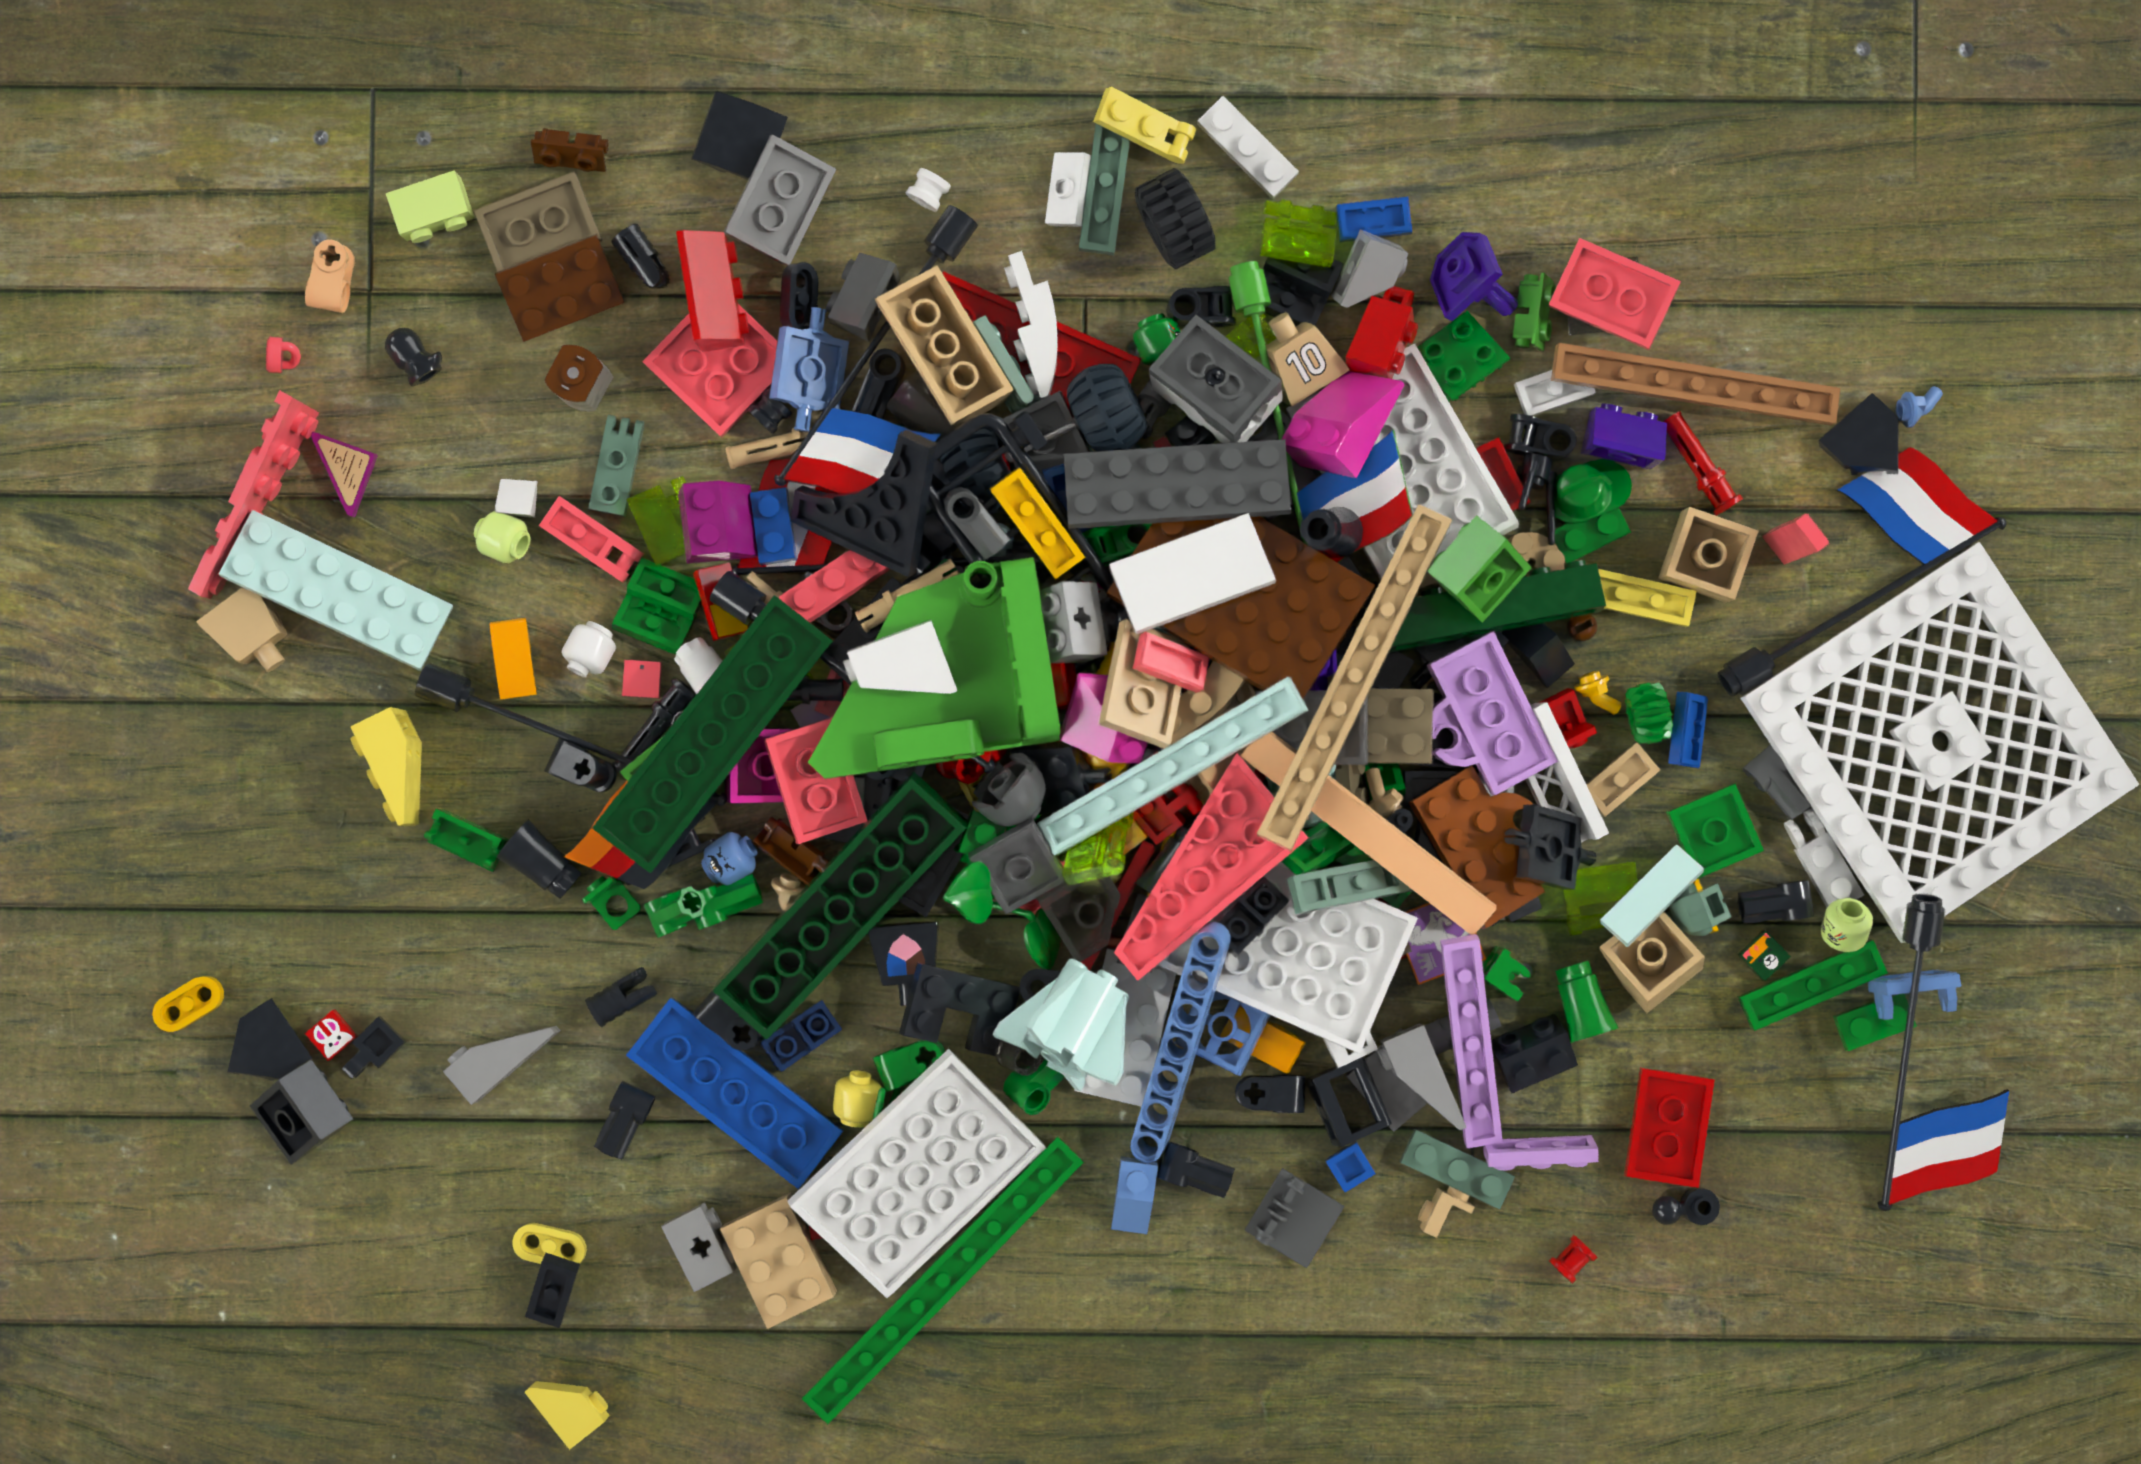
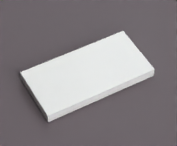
(1192, 573)

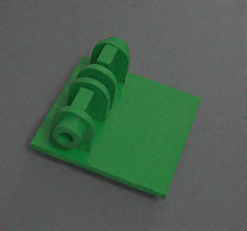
(1462, 355)

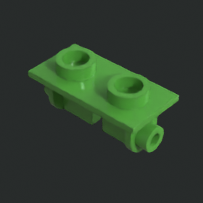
(1535, 325)

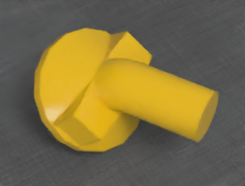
(1595, 687)

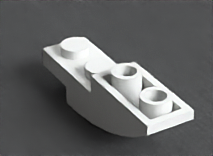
(1039, 339)

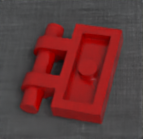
(1162, 816)

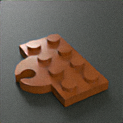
(1469, 838)

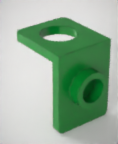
(599, 894)

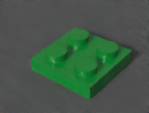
(1716, 829)

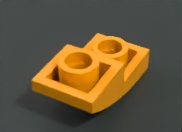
(513, 658)
(1275, 1045)

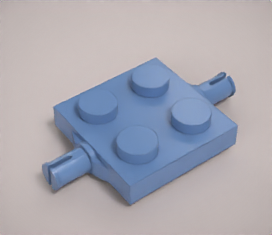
(808, 368)

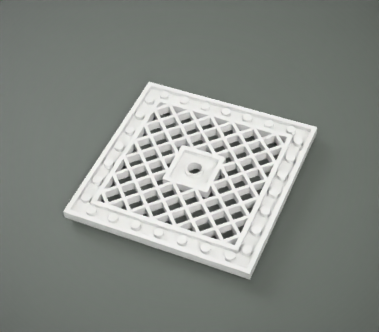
(2030, 660)

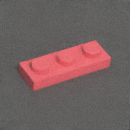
(832, 584)

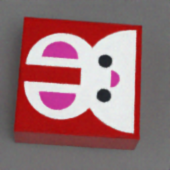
(331, 1035)

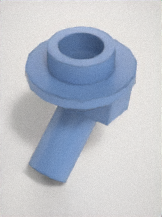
(1912, 407)

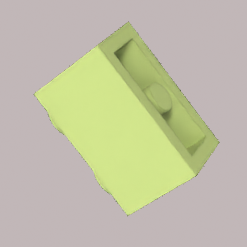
(430, 207)

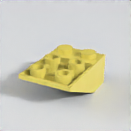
(394, 761)

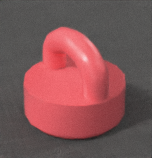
(274, 355)

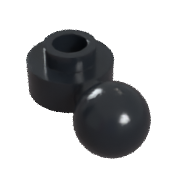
(1668, 1210)

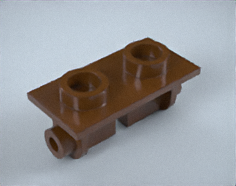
(553, 150)
(779, 843)

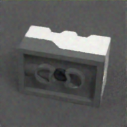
(1216, 382)

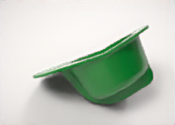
(1590, 490)

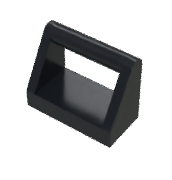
(1330, 1109)

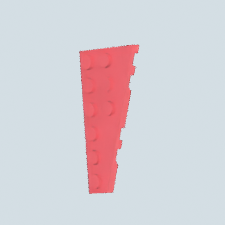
(1208, 870)

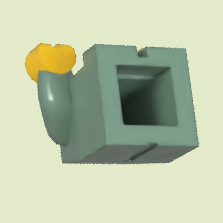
(1699, 909)

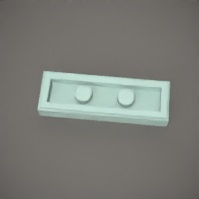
(1652, 895)

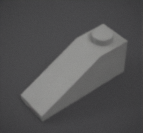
(1416, 1064)
(487, 1065)

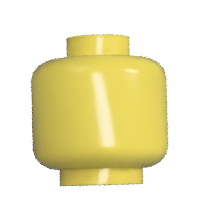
(855, 1098)

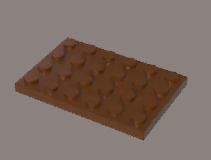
(1278, 628)

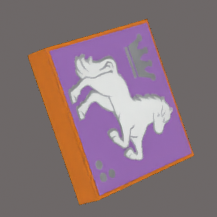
(1425, 942)

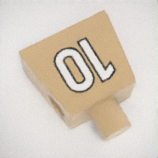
(1302, 359)

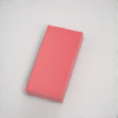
(1171, 662)

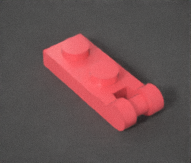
(589, 538)

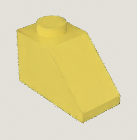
(569, 1409)

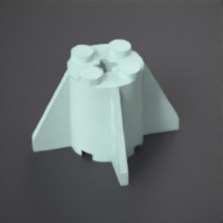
(1073, 1025)

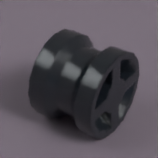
(769, 412)

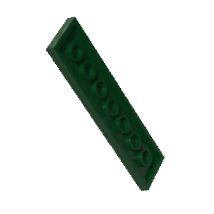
(712, 734)

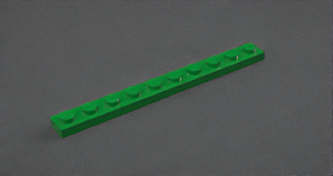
(942, 1280)

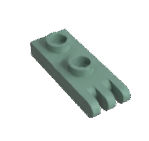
(1022, 394)
(616, 467)

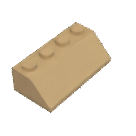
(945, 346)

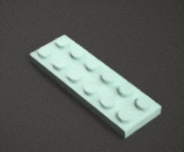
(336, 590)

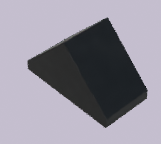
(1540, 651)

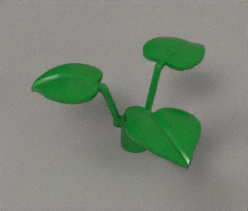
(973, 899)

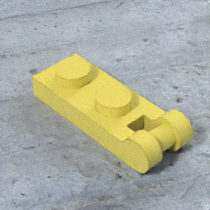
(1144, 125)

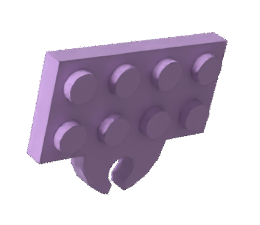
(1487, 716)

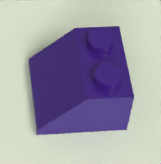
(1625, 437)

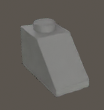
(1369, 269)

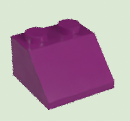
(717, 521)

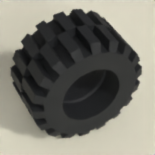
(1175, 218)

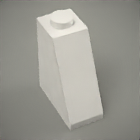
(902, 662)

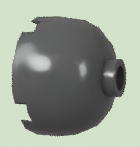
(1011, 792)

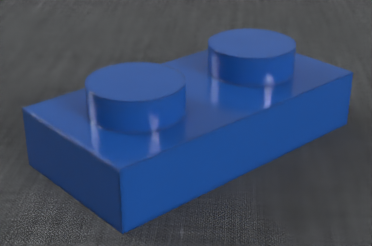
(773, 526)

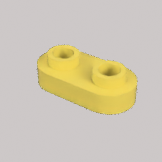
(550, 1241)

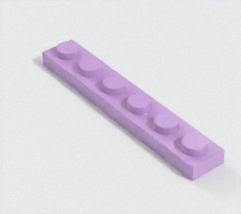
(1471, 1040)

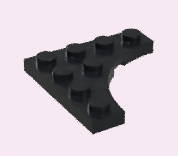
(883, 519)

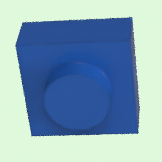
(1350, 1166)

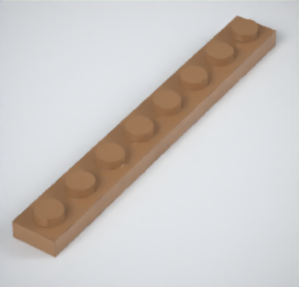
(1695, 384)

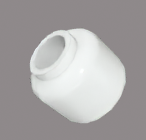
(588, 649)

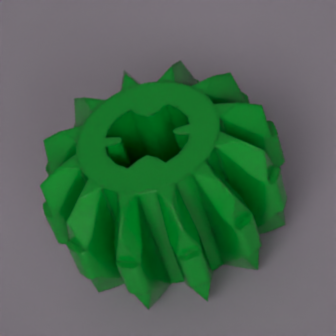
(1648, 713)

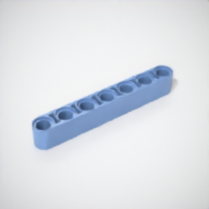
(1189, 1029)

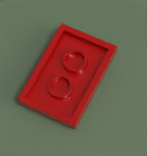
(1669, 1127)

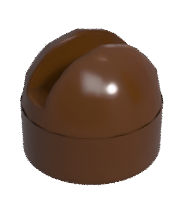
(1585, 634)

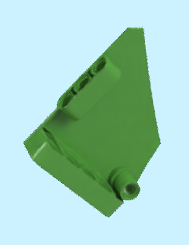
(1000, 672)

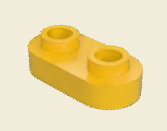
(189, 1002)

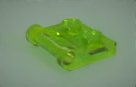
(1090, 857)
(1596, 886)

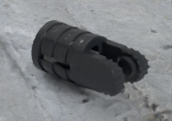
(641, 256)
(614, 1001)

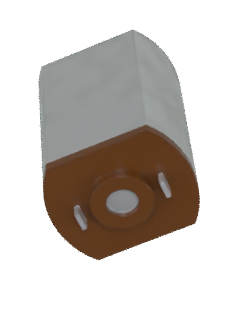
(578, 378)

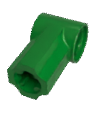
(728, 900)
(675, 910)
(1032, 1091)

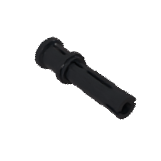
(673, 701)

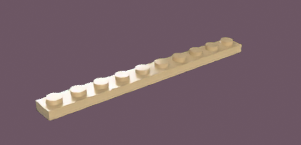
(1354, 678)

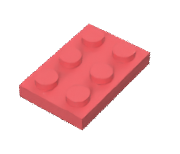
(1614, 294)
(811, 802)

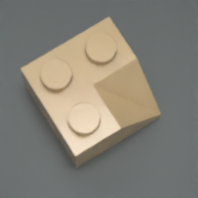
(1708, 554)

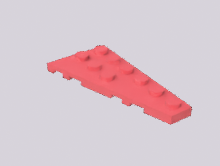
(257, 485)

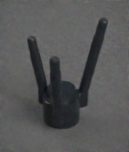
(1533, 475)

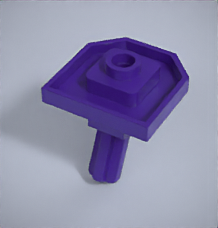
(1468, 273)

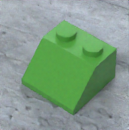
(1479, 568)

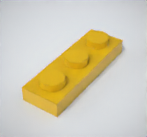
(1037, 522)

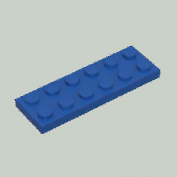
(735, 1093)

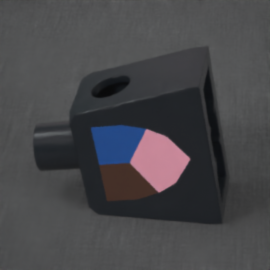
(900, 948)

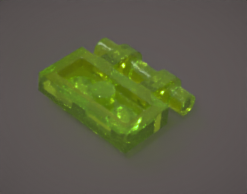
(1298, 241)
(657, 522)

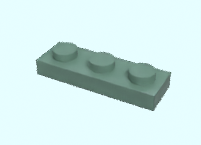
(1457, 1169)

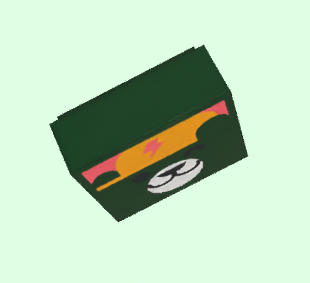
(1764, 955)

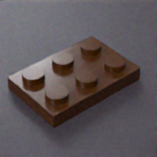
(559, 287)

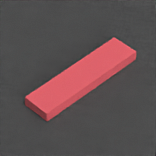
(1795, 539)

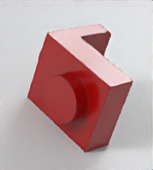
(1570, 718)

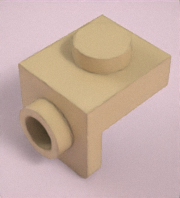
(1435, 1212)

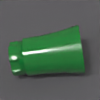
(1583, 1002)

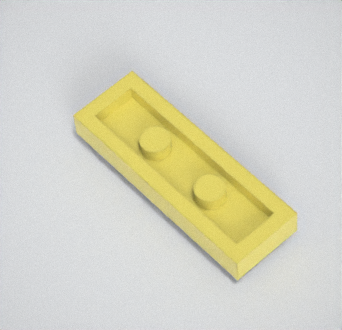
(1647, 598)

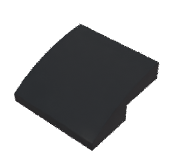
(736, 134)
(1299, 288)

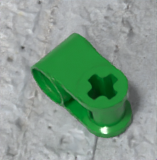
(1115, 541)
(903, 1064)

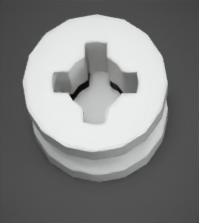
(928, 189)

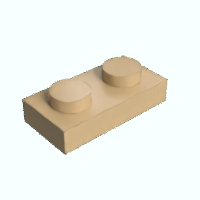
(1621, 778)

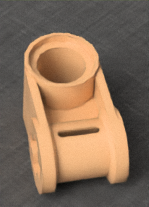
(330, 282)

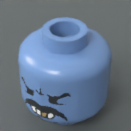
(729, 858)

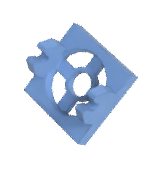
(1889, 985)
(1238, 1060)

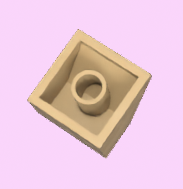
(1655, 962)

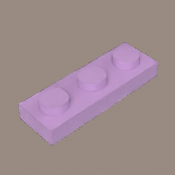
(1541, 1152)

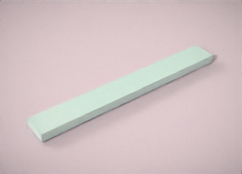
(1172, 766)

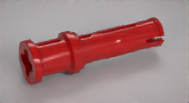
(1710, 479)

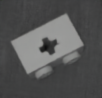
(1073, 622)
(683, 1234)

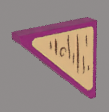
(347, 468)

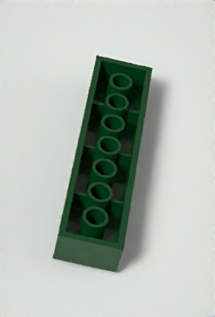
(840, 905)

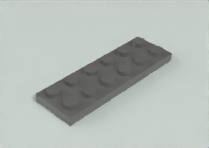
(1176, 484)

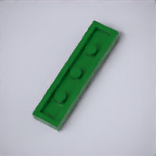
(1811, 985)

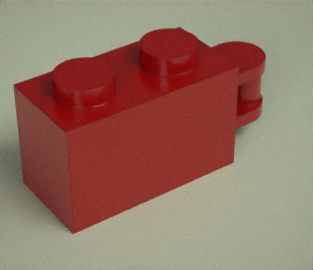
(1383, 334)

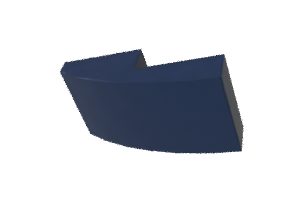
(800, 1036)

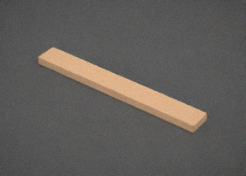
(1380, 839)

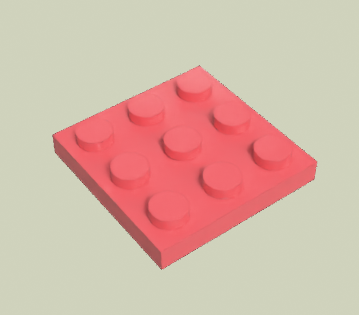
(716, 382)

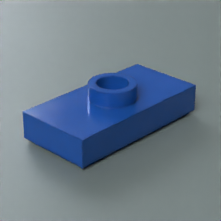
(1378, 217)
(1688, 730)

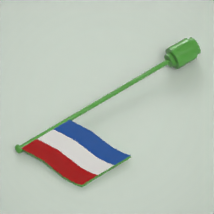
(1380, 489)

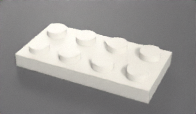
(1143, 1031)

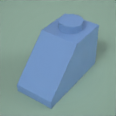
(1134, 1195)

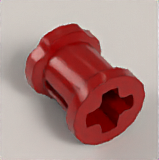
(1573, 1259)

